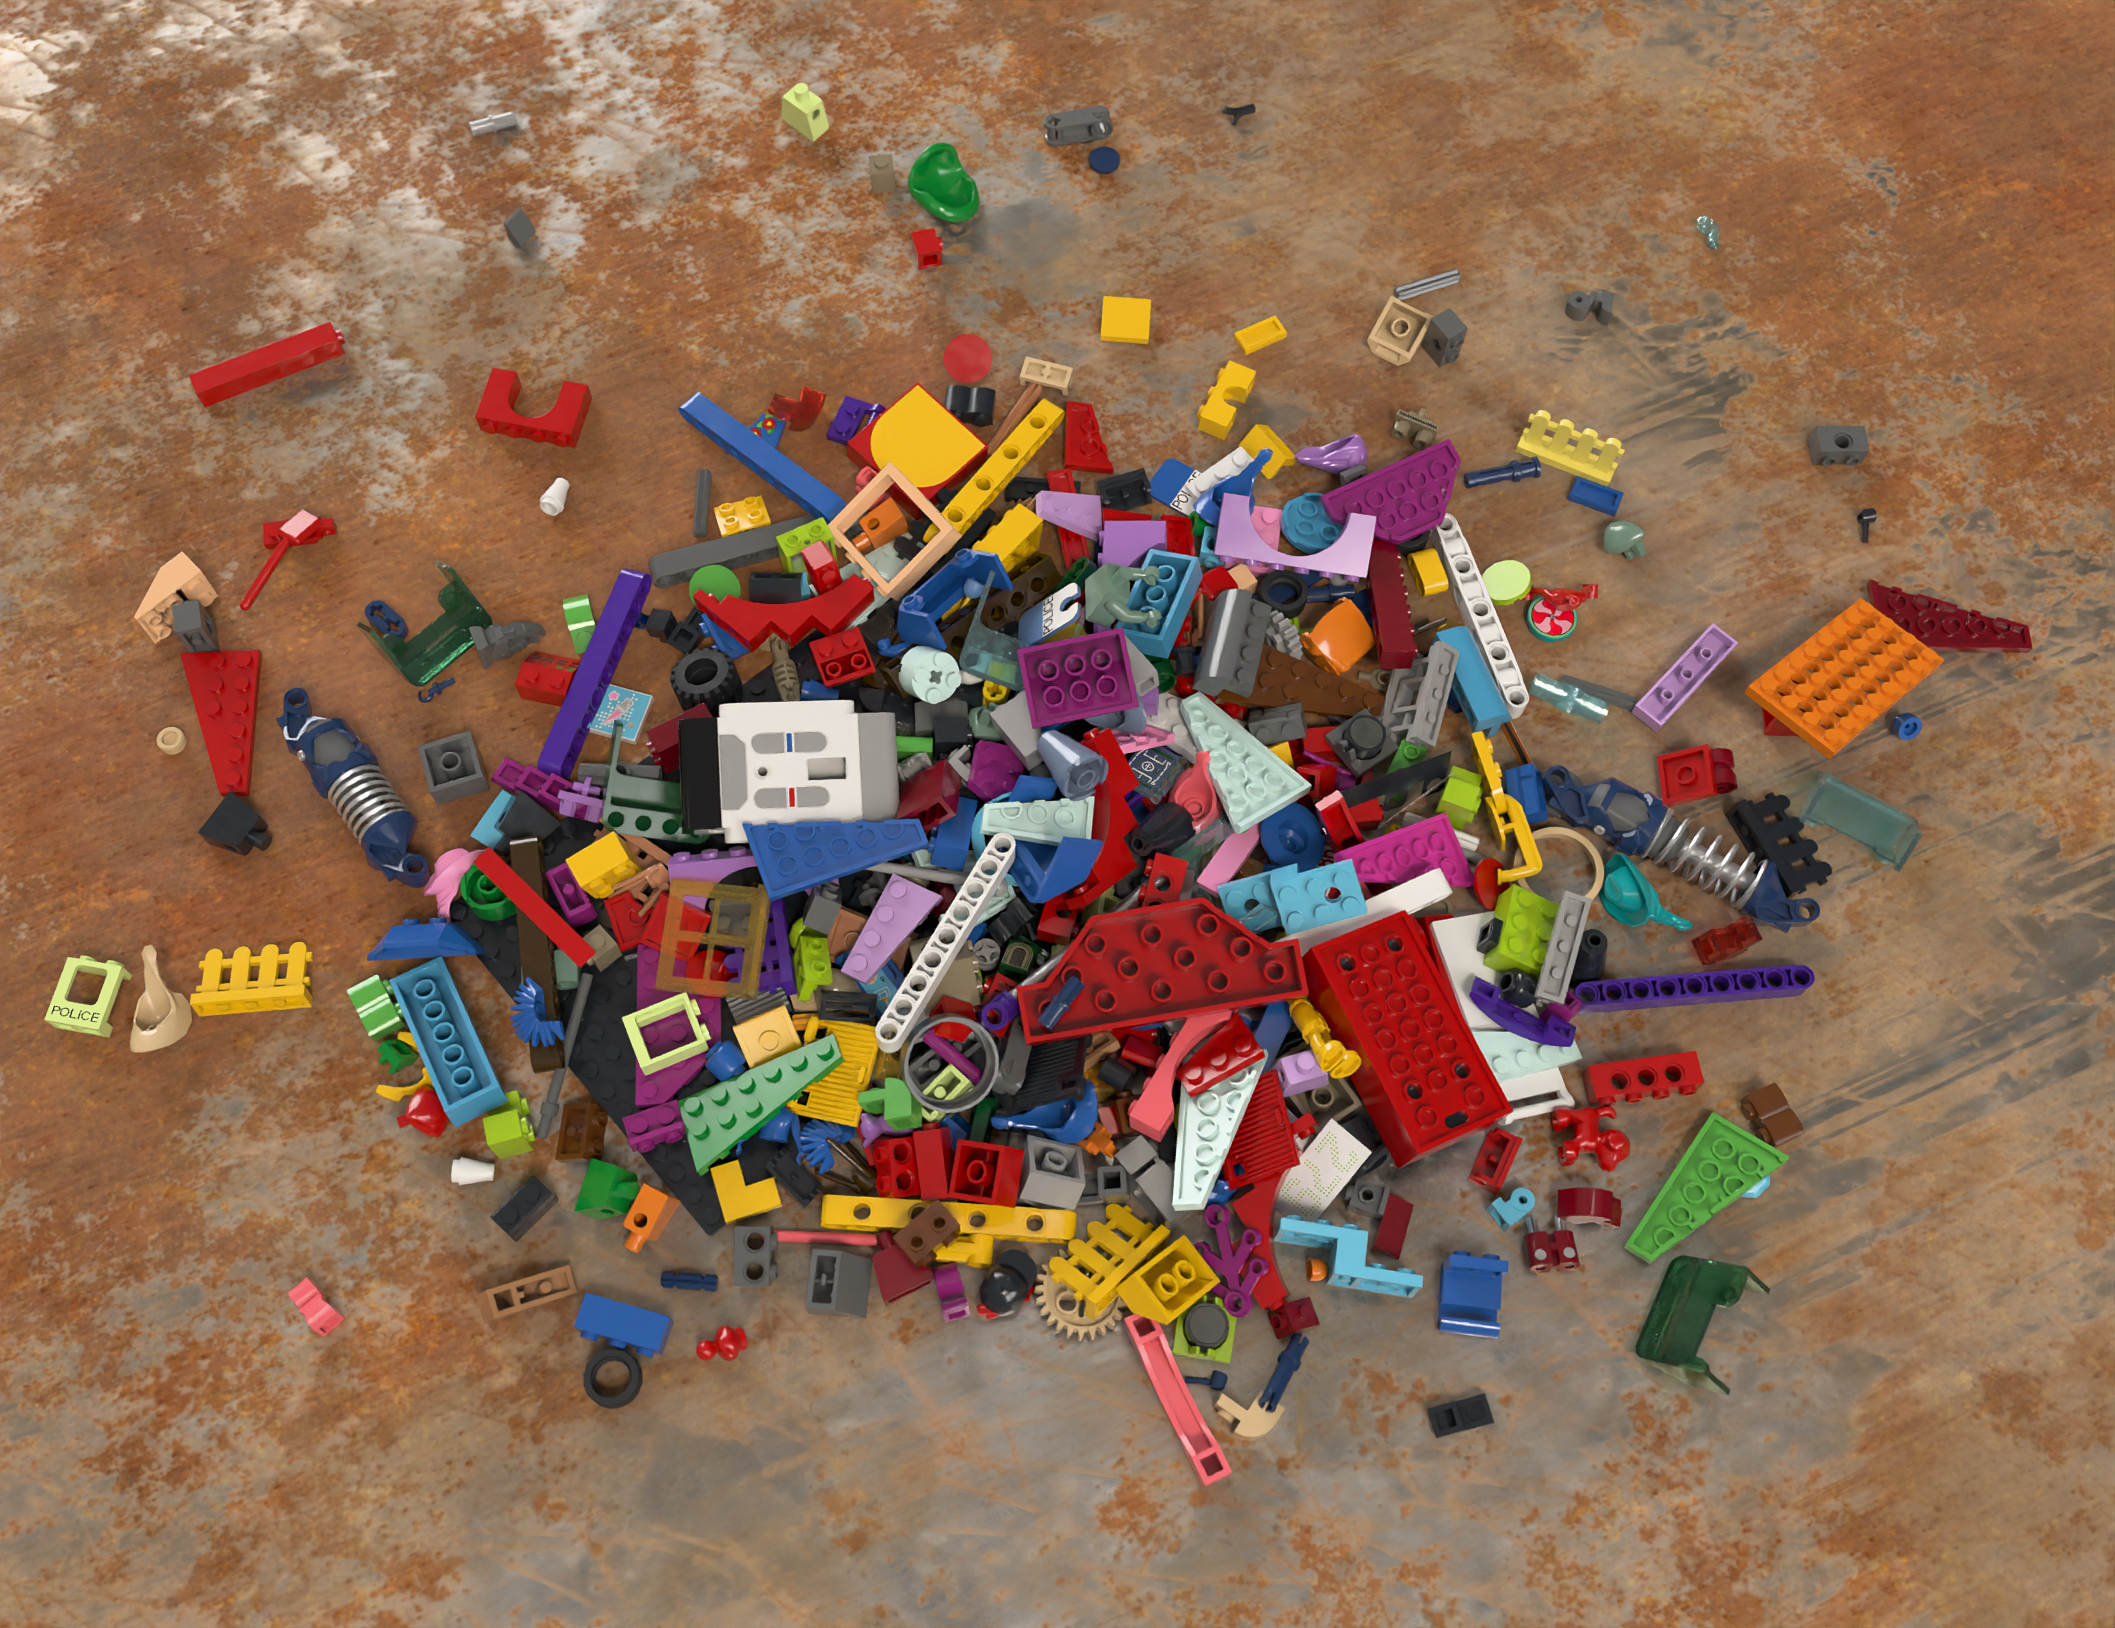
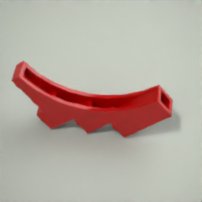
(1343, 833)

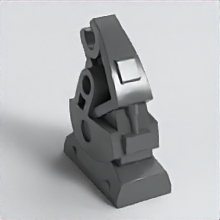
(497, 640)

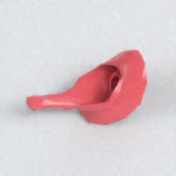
(1197, 793)

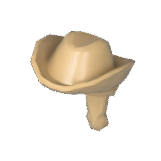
(160, 1014)

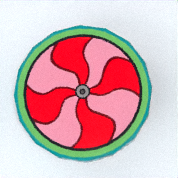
(1549, 623)

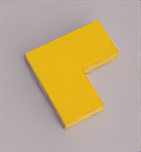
(741, 1200)

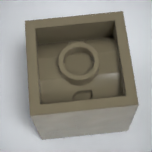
(959, 981)

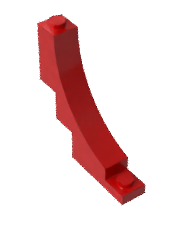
(755, 622)
(1110, 820)
(1257, 1212)

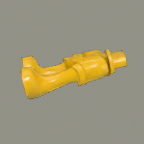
(1329, 1053)

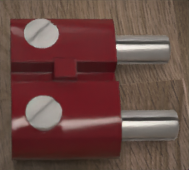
(1550, 1250)

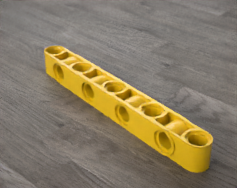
(1000, 469)
(1000, 1221)

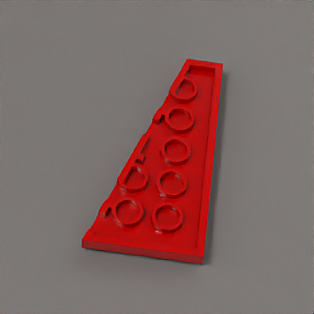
(226, 705)

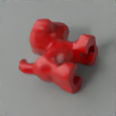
(1607, 1146)

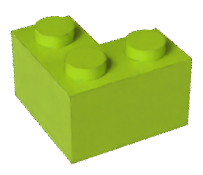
(1460, 797)
(508, 1127)

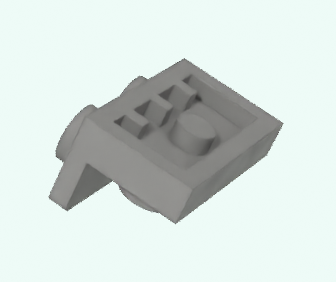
(961, 762)

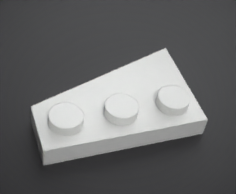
(1229, 466)

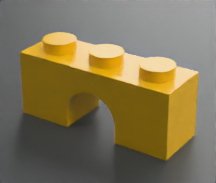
(1233, 384)

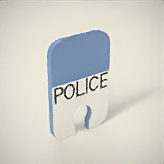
(1048, 616)

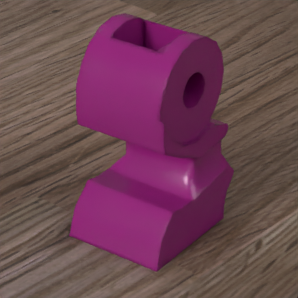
(1566, 1011)
(951, 1292)

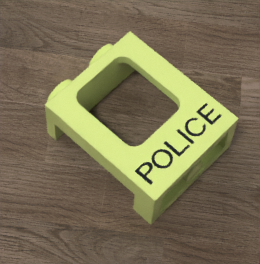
(82, 1017)

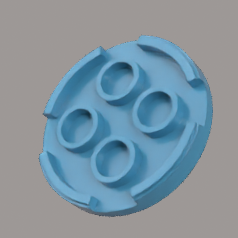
(1308, 525)

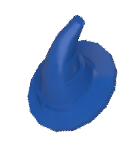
(1293, 837)

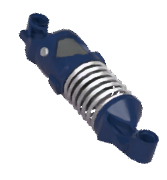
(351, 780)

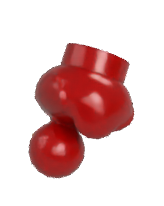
(726, 1344)

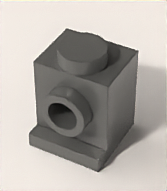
(1357, 1204)

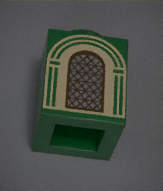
(1017, 961)

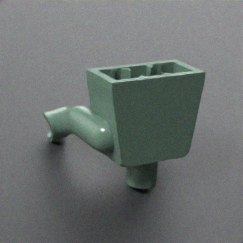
(1109, 592)

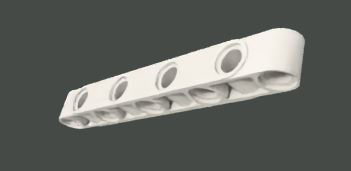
(1473, 598)

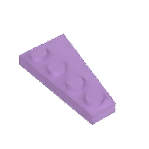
(888, 927)

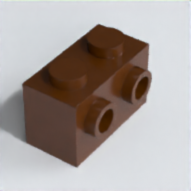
(927, 1235)

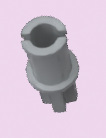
(493, 123)

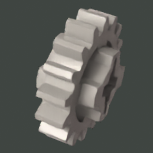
(1283, 635)

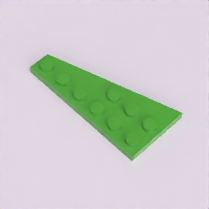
(1709, 1177)

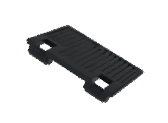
(1049, 1069)

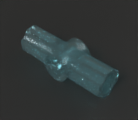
(1568, 698)

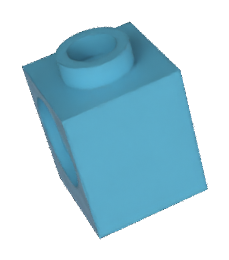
(1206, 555)

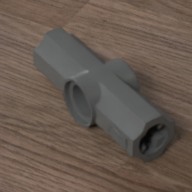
(598, 771)

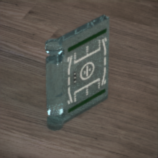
(1156, 771)

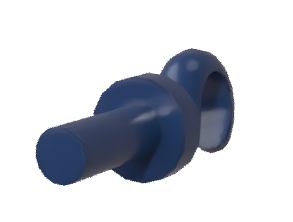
(437, 688)

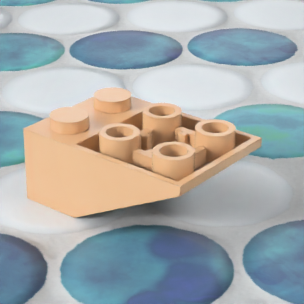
(174, 583)

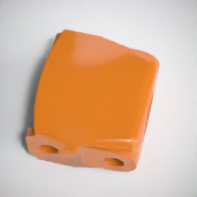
(1338, 638)

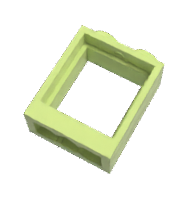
(659, 1011)

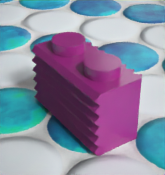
(571, 896)

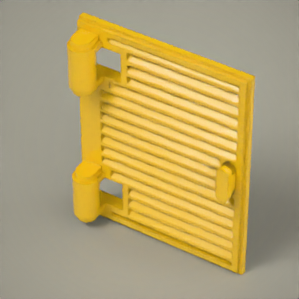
(837, 1094)

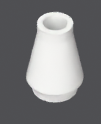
(554, 498)
(471, 1171)

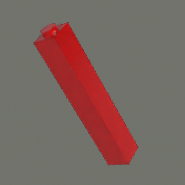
(267, 364)

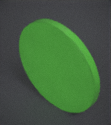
(715, 580)

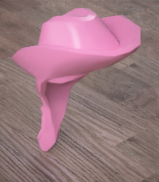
(448, 876)

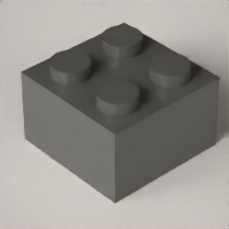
(453, 768)

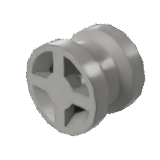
(986, 948)

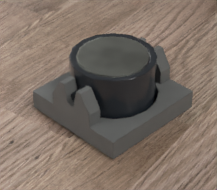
(1362, 741)

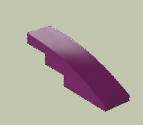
(536, 785)

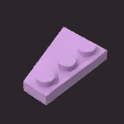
(1071, 511)

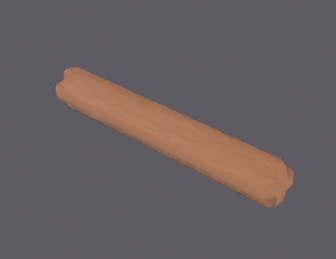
(1015, 417)

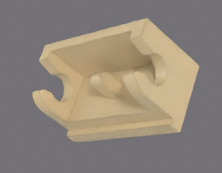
(1046, 374)

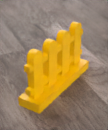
(253, 996)
(1131, 1259)

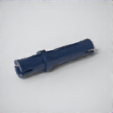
(1288, 1363)

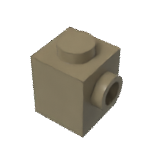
(882, 173)
(605, 947)

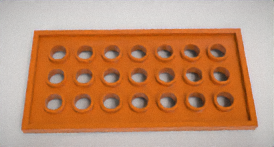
(1874, 667)

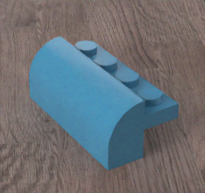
(1474, 683)

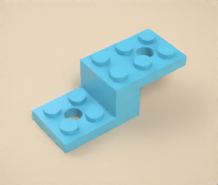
(1298, 896)
(1347, 1256)

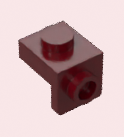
(1293, 1317)

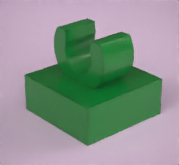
(396, 1053)

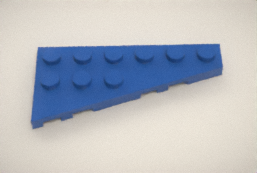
(818, 852)

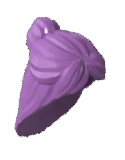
(1335, 456)

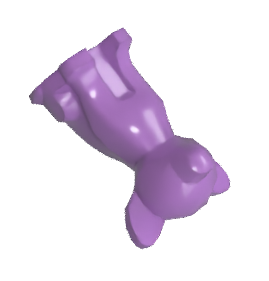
(873, 1127)

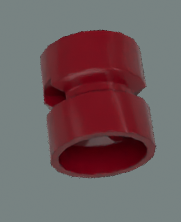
(1723, 767)

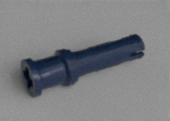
(1513, 471)

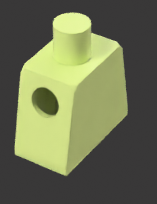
(804, 112)

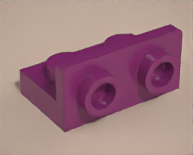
(654, 1126)

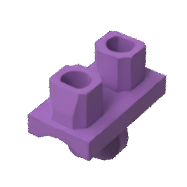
(570, 801)

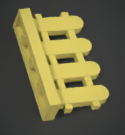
(1566, 457)

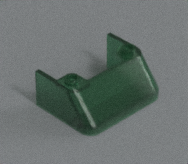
(440, 641)
(1683, 1313)

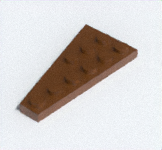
(1289, 681)

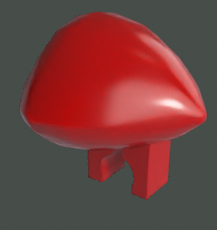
(425, 1113)

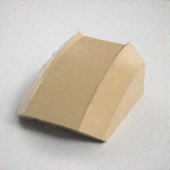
(1398, 332)

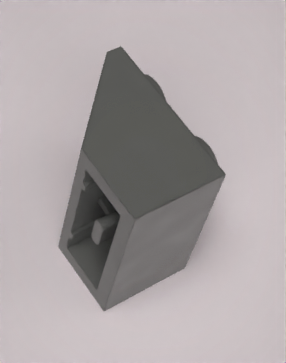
(838, 1284)

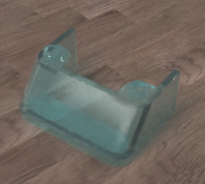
(1862, 817)

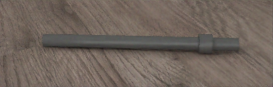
(549, 1108)

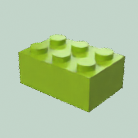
(1524, 933)

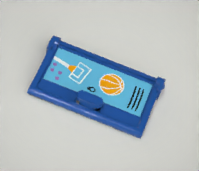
(884, 984)

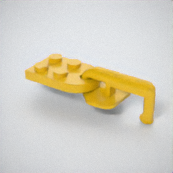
(1500, 803)

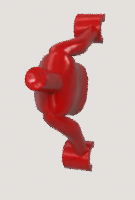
(1564, 598)

